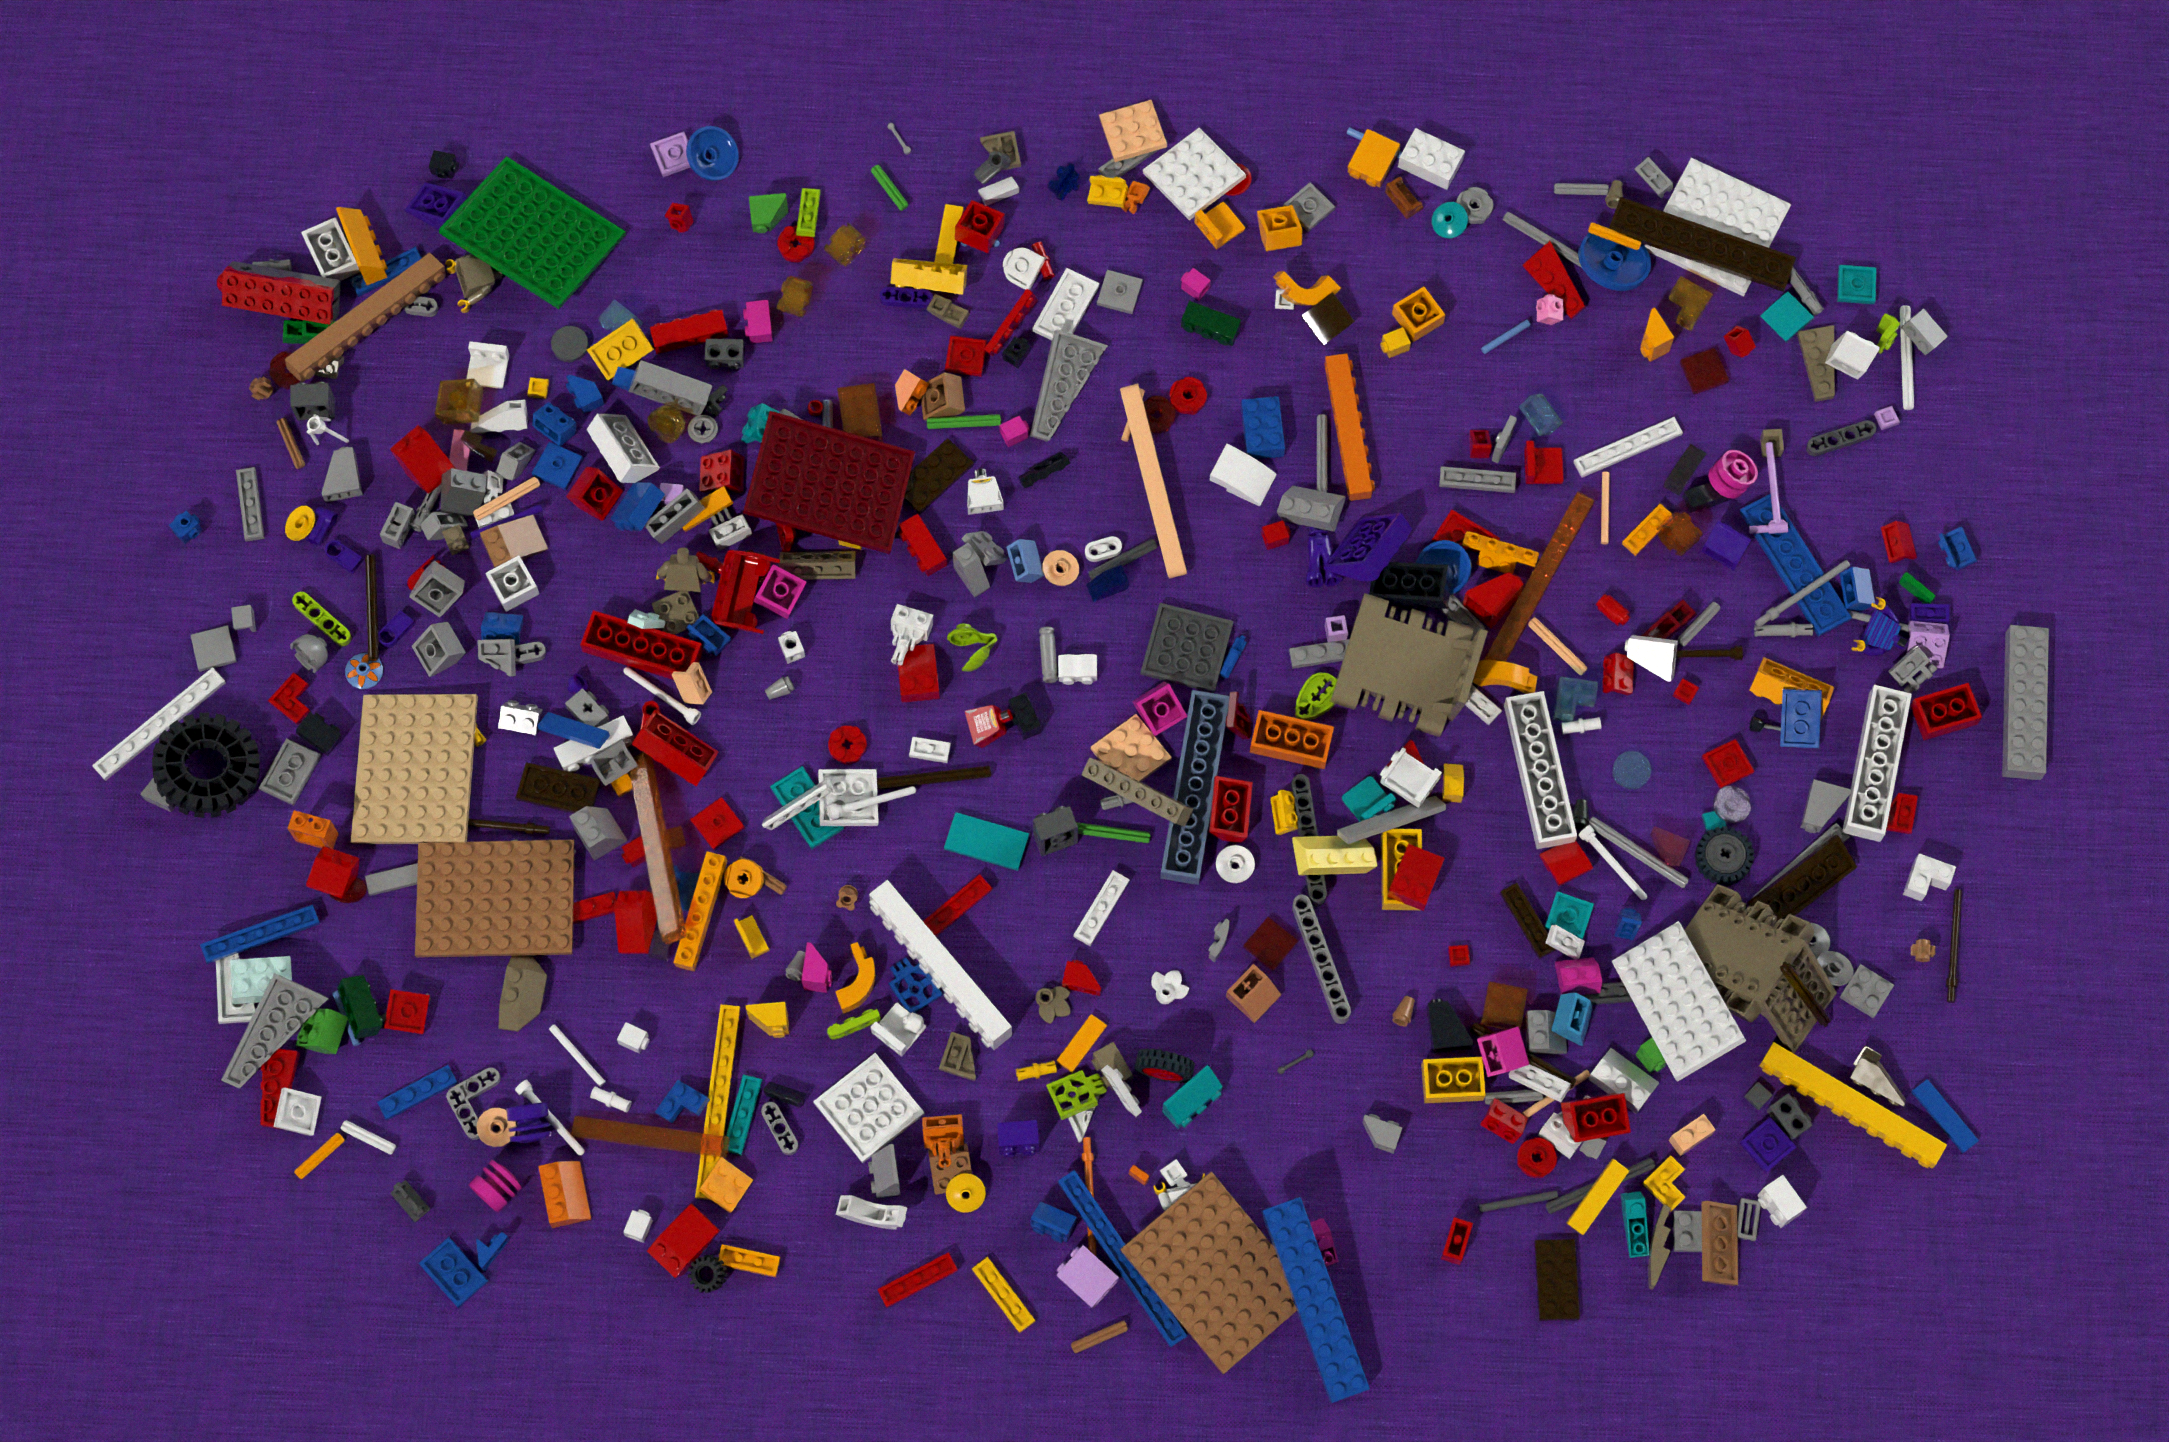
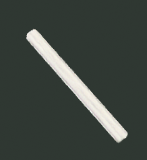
(1907, 363)

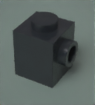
(443, 164)

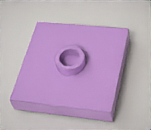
(671, 154)

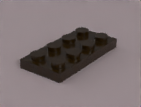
(936, 475)
(557, 788)
(1556, 1280)

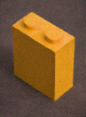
(1373, 158)

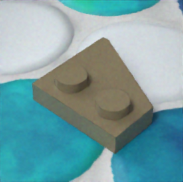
(1003, 143)
(958, 1057)

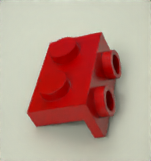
(1618, 674)
(1504, 1121)

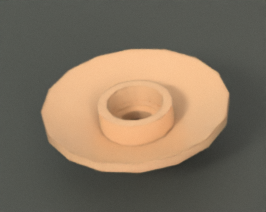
(1064, 561)
(494, 1117)

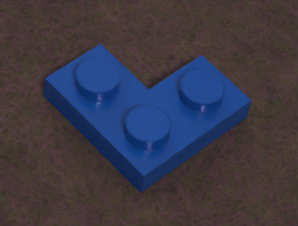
(681, 1097)

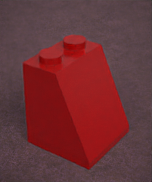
(422, 459)
(1493, 598)

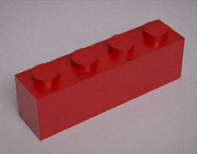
(688, 331)

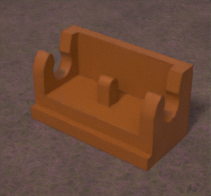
(1403, 198)

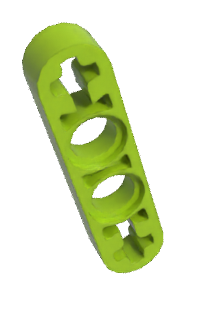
(321, 619)

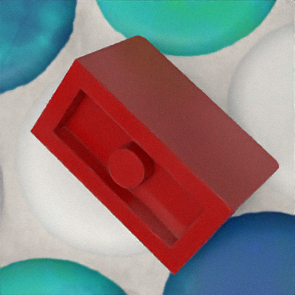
(1898, 541)

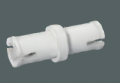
(1581, 725)
(610, 1099)

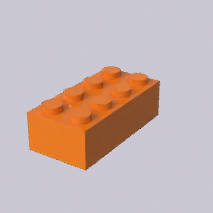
(1291, 739)

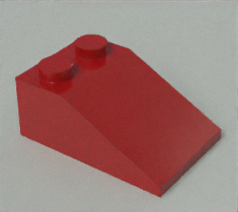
(919, 675)
(1415, 877)
(635, 921)
(683, 1241)

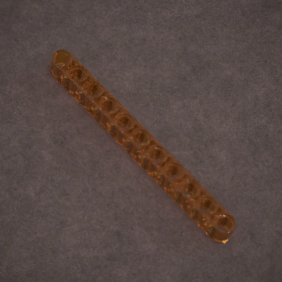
(1540, 578)
(657, 850)

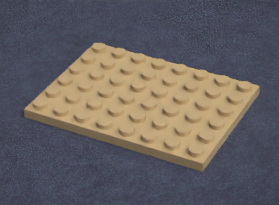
(414, 769)

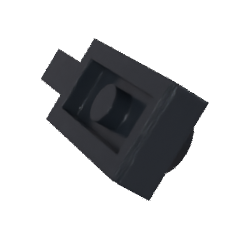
(1043, 469)

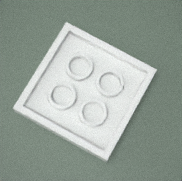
(849, 787)

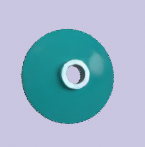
(1455, 226)

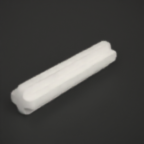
(368, 1137)

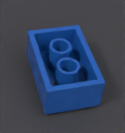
(1262, 427)

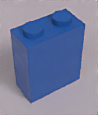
(637, 506)

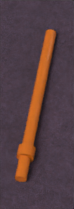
(1088, 1158)

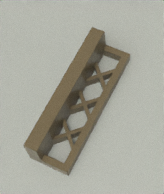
(815, 566)

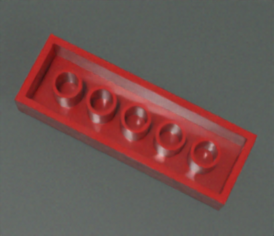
(638, 647)

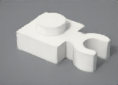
(494, 485)
(1174, 1174)

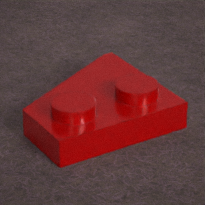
(1902, 813)

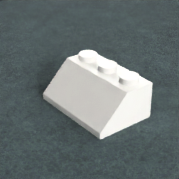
(1619, 1075)

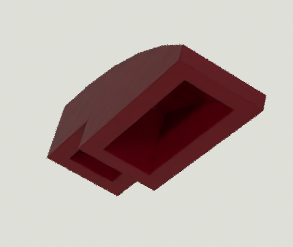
(1671, 621)

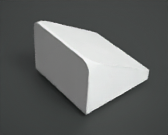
(1280, 302)

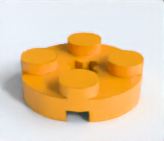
(734, 883)

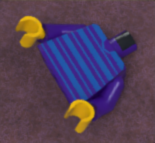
(1880, 632)

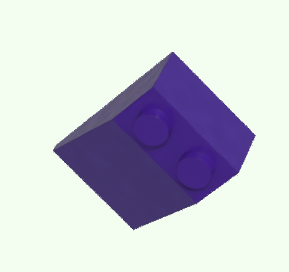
(435, 204)

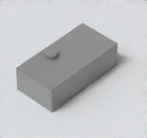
(670, 388)

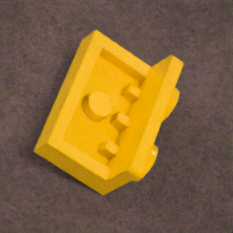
(1284, 812)

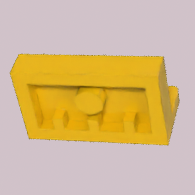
(1107, 191)

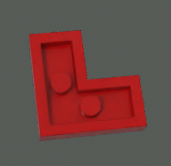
(286, 699)

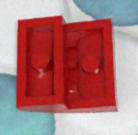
(1566, 862)

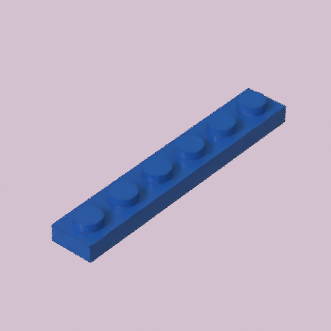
(259, 934)

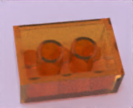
(860, 411)

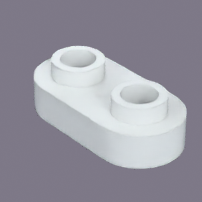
(1102, 548)

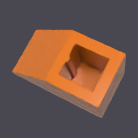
(909, 391)

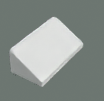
(998, 191)
(730, 532)

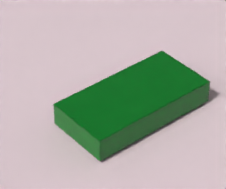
(1917, 589)

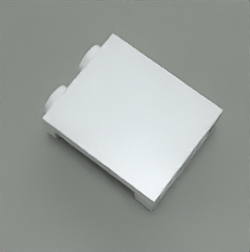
(1409, 778)

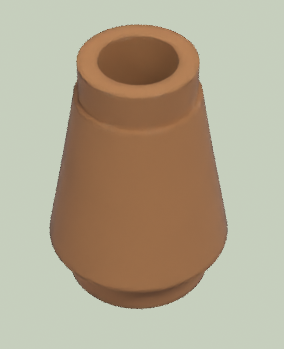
(1403, 1012)

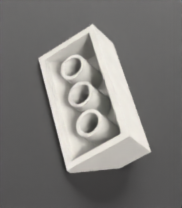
(622, 447)

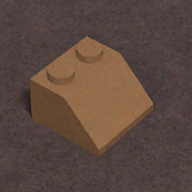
(943, 397)

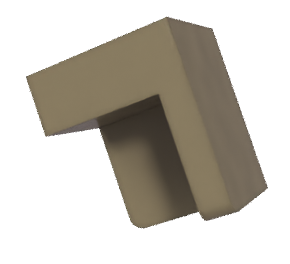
(1774, 436)

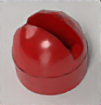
(817, 406)

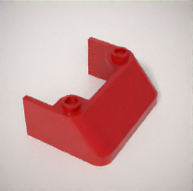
(738, 589)

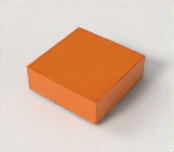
(1139, 1175)

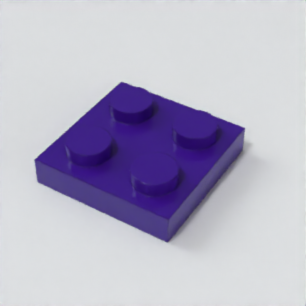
(1768, 1145)

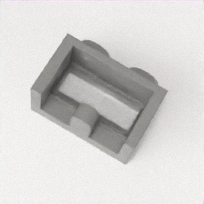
(613, 762)

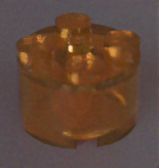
(1679, 533)

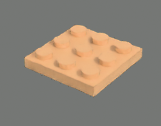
(1133, 131)
(1132, 749)

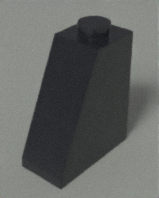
(1445, 1028)

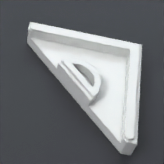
(1081, 1120)

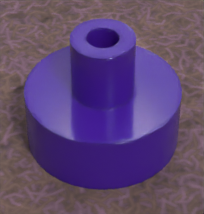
(576, 683)

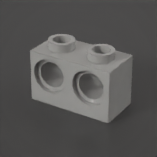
(397, 525)

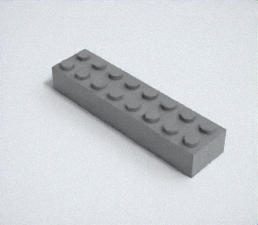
(2025, 702)

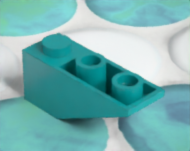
(1635, 1223)

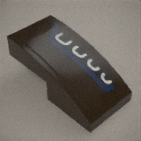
(473, 441)

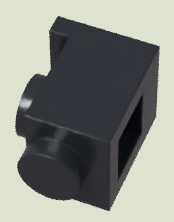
(1016, 357)

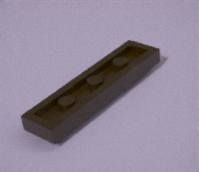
(1527, 920)

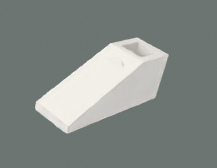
(506, 416)

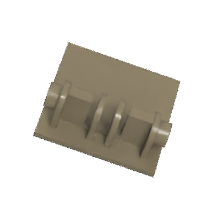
(676, 611)

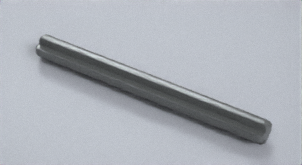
(1579, 1194)

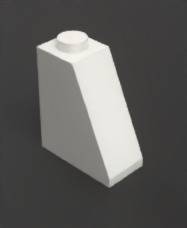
(1653, 654)

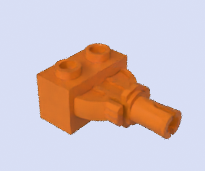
(943, 1134)

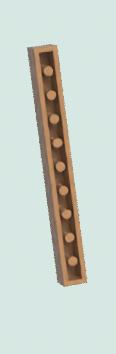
(365, 317)

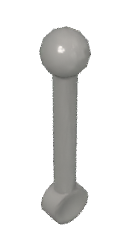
(907, 150)

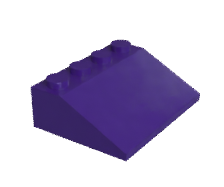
(1369, 546)

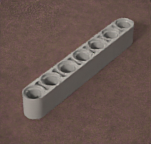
(1321, 968)

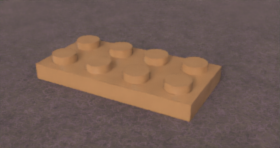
(1719, 1243)

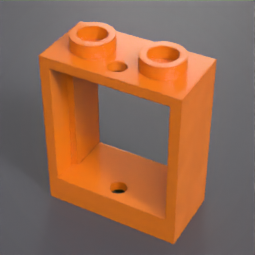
(315, 833)

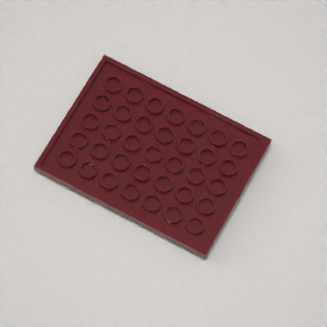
(829, 482)

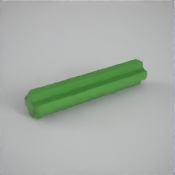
(889, 187)

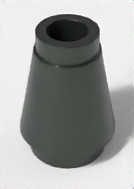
(1580, 814)

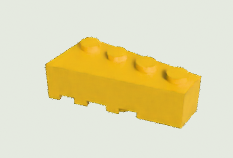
(929, 275)

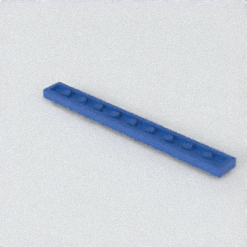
(1111, 1244)

